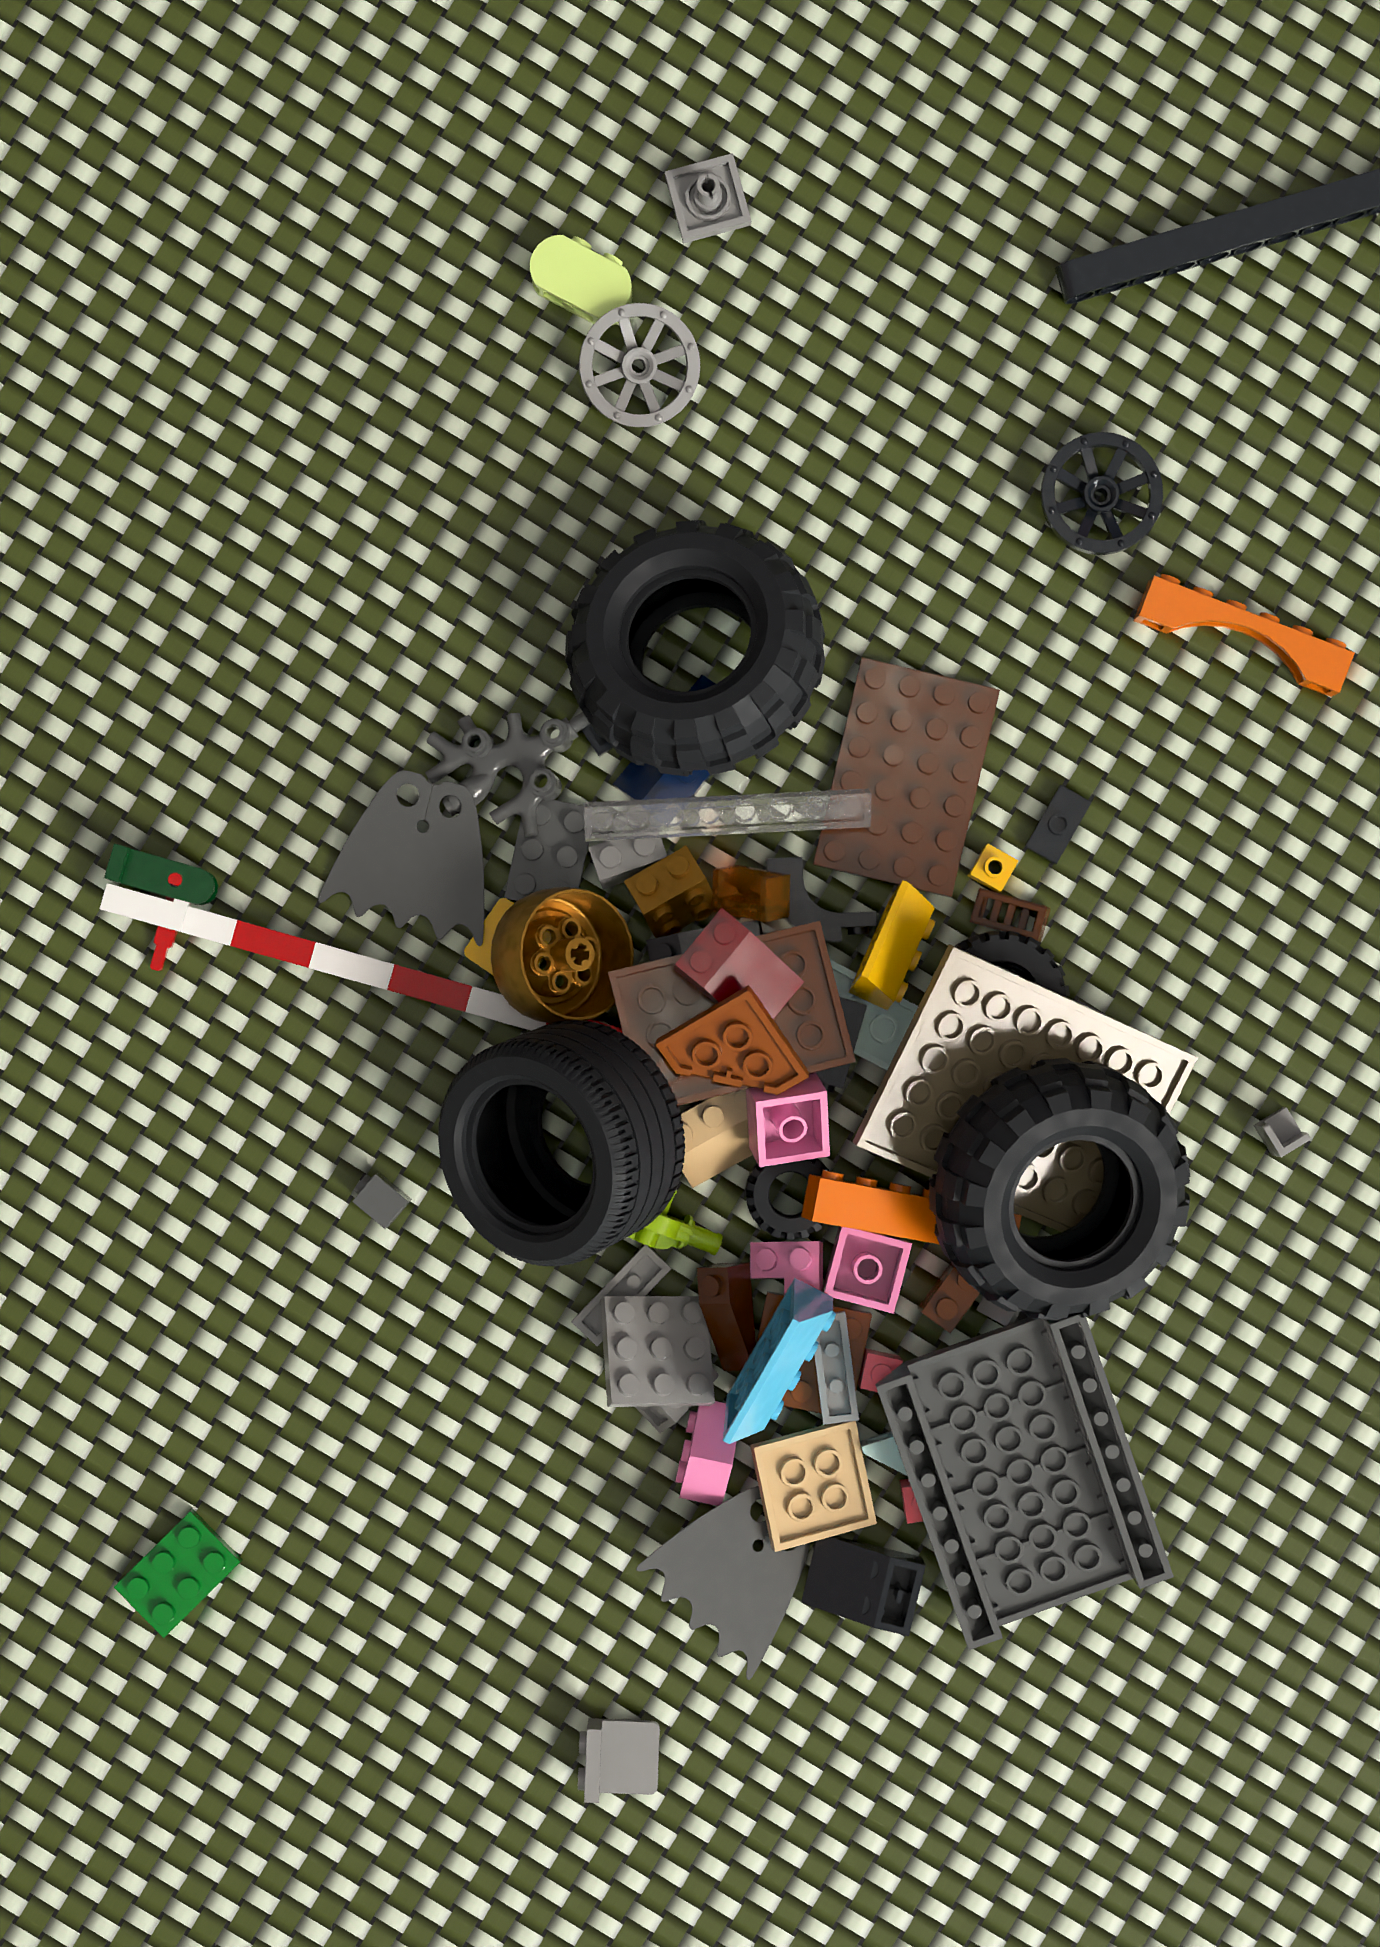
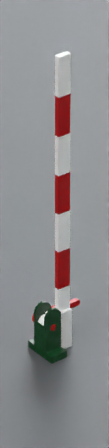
(192, 885)

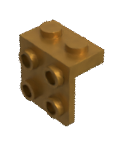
(672, 893)

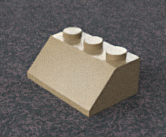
(715, 1136)

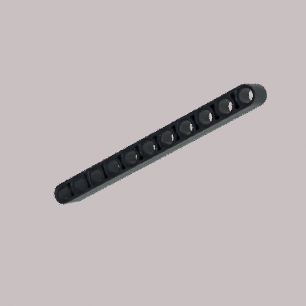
(1220, 237)

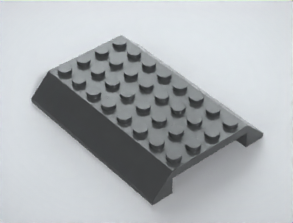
(1022, 1472)

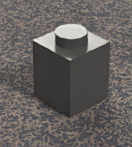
(380, 1199)

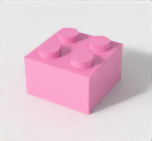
(788, 1124)
(867, 1268)

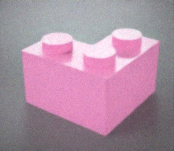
(706, 1458)

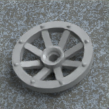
(688, 348)

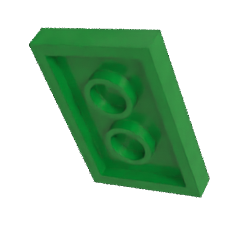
(178, 1573)

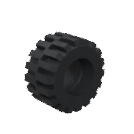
(763, 1211)

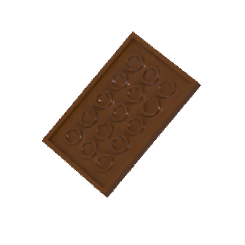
(921, 755)
(657, 999)

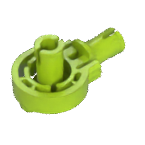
(670, 1231)

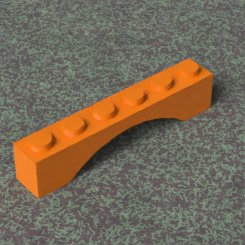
(1311, 661)

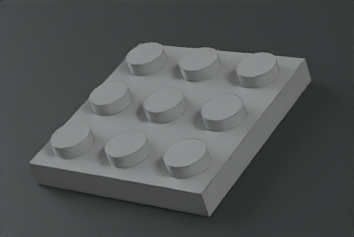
(656, 1351)

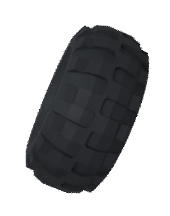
(678, 573)
(1119, 1237)

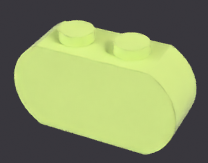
(579, 278)

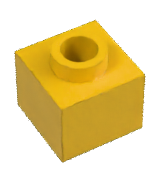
(981, 873)

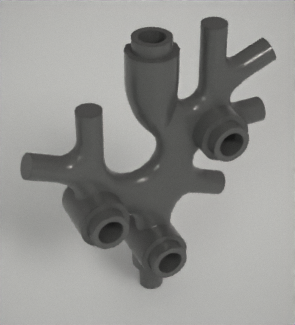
(519, 751)

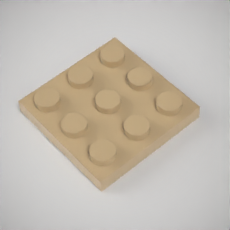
(813, 1484)

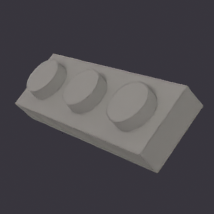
(633, 1279)
(836, 1373)

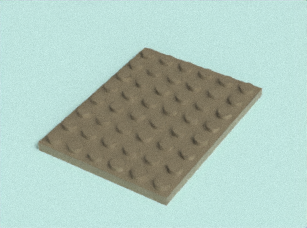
(982, 1024)

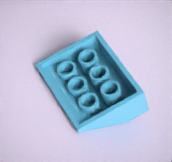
(777, 1360)

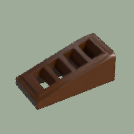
(981, 904)

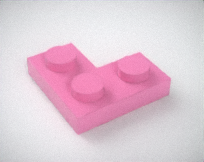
(788, 1261)

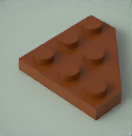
(734, 1046)

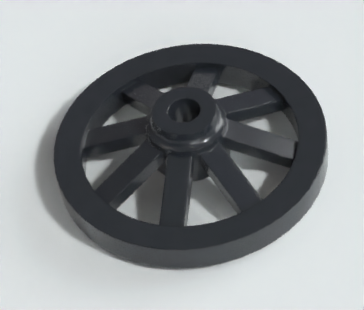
(1104, 485)

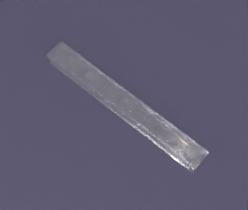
(726, 814)

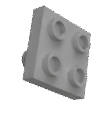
(707, 198)

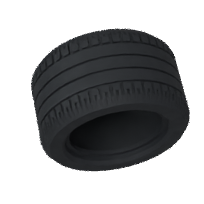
(499, 1156)

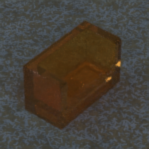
(751, 893)

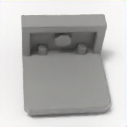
(619, 1757)

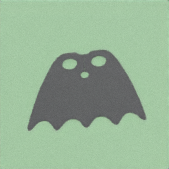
(410, 870)
(727, 1580)

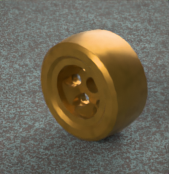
(597, 946)

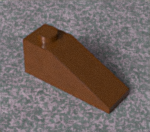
(728, 1311)

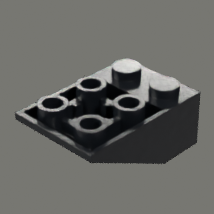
(864, 1583)

